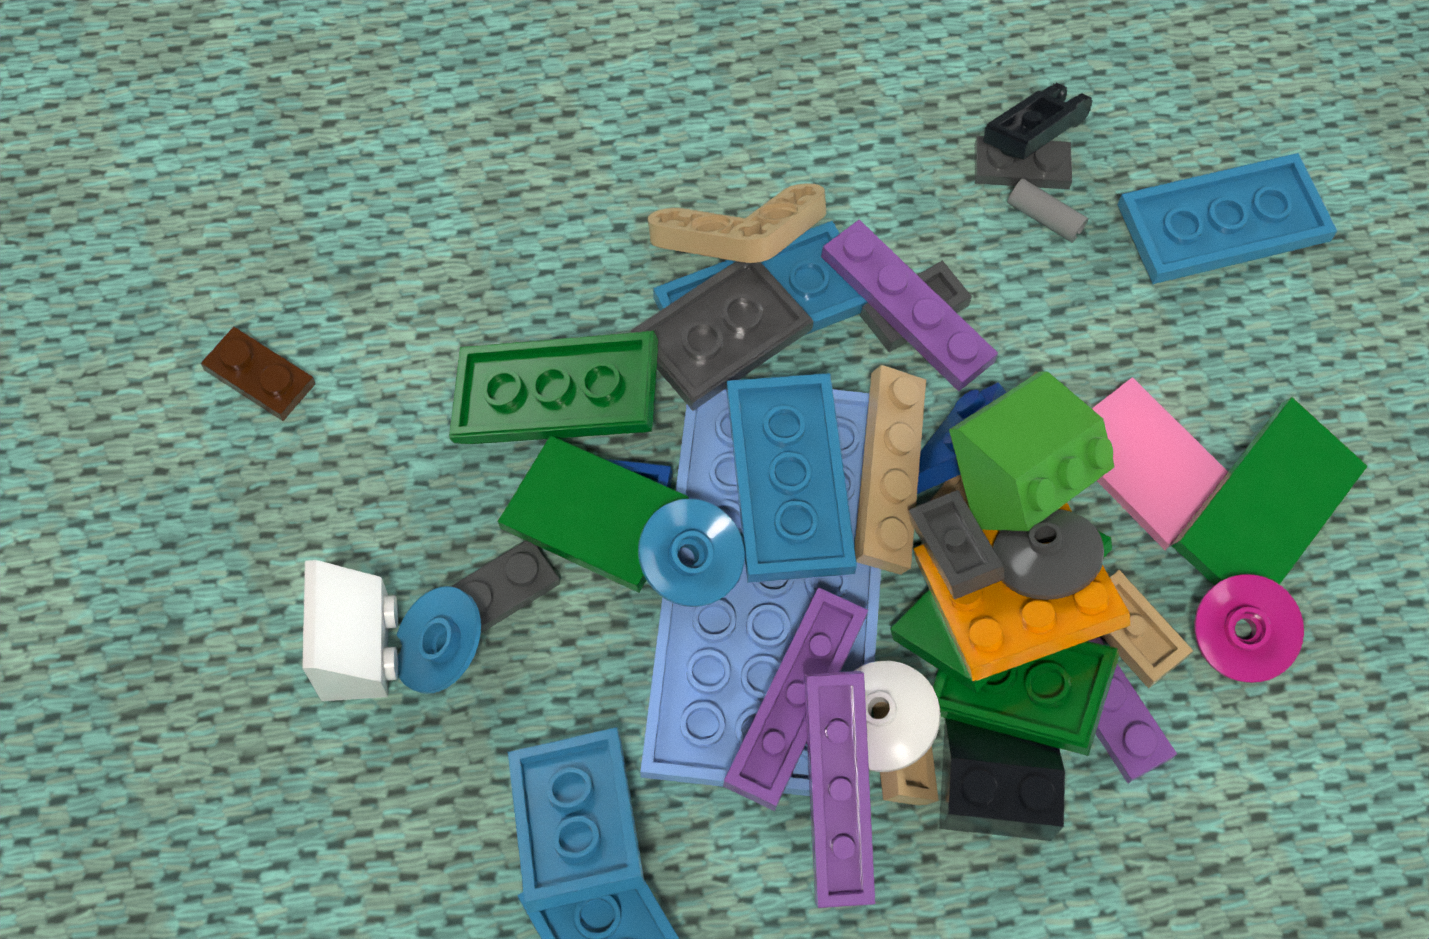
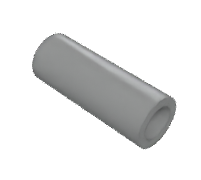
(1047, 210)

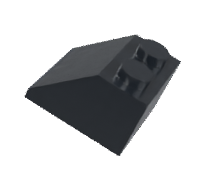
(1000, 784)

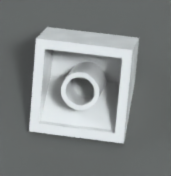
(347, 633)

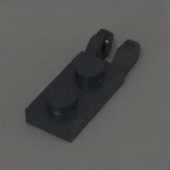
(1036, 121)

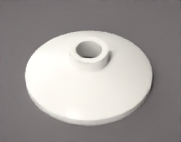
(912, 718)

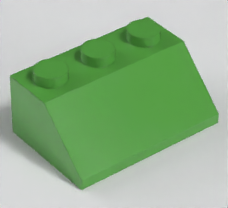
(1029, 453)

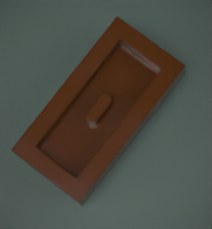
(258, 373)

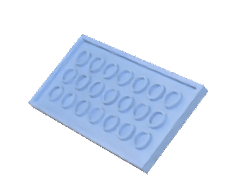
(724, 655)

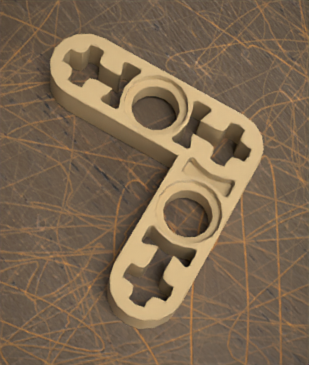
(737, 238)

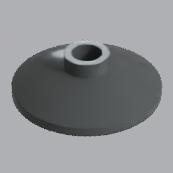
(1055, 567)

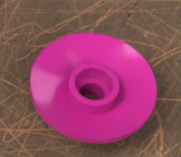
(1274, 625)

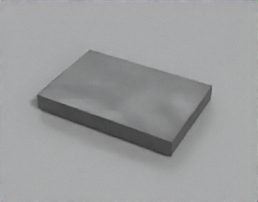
(724, 330)

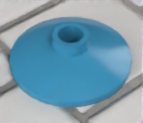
(709, 536)
(438, 639)

